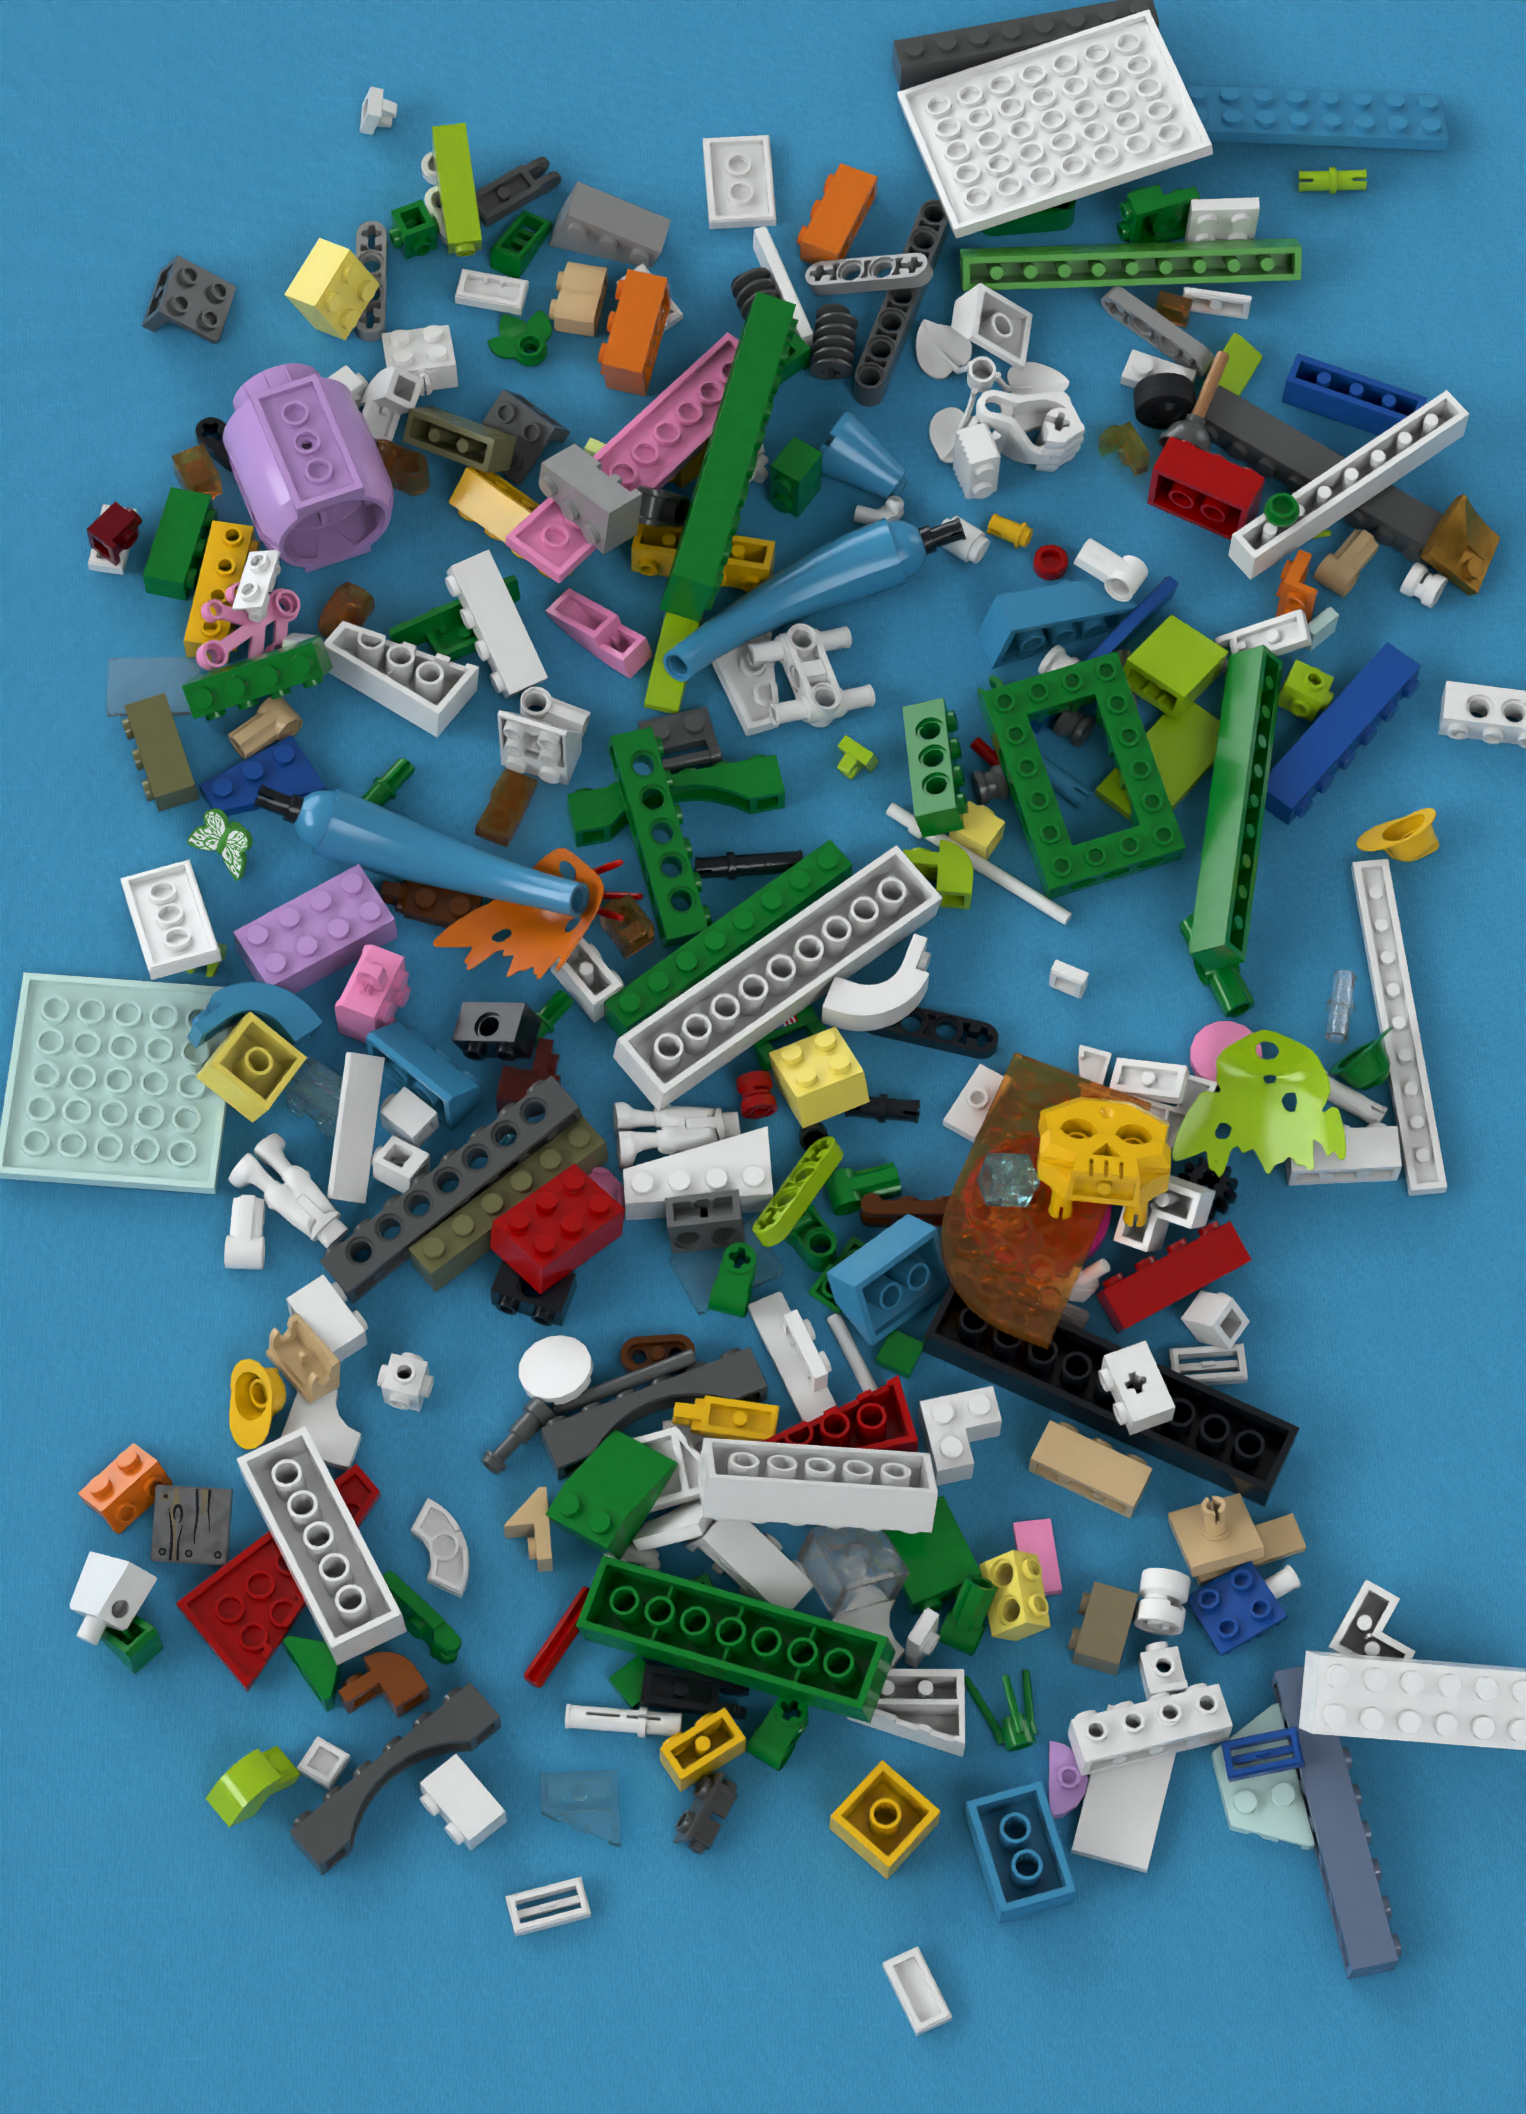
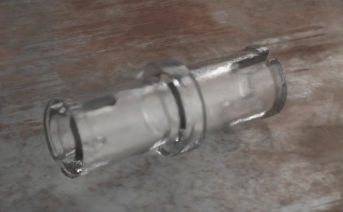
(1340, 1006)

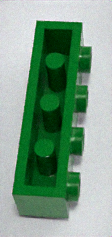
(256, 677)

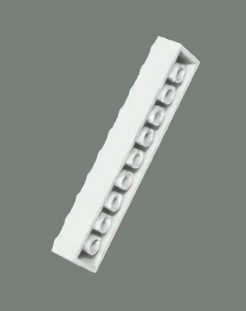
(776, 978)

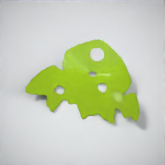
(1257, 1110)

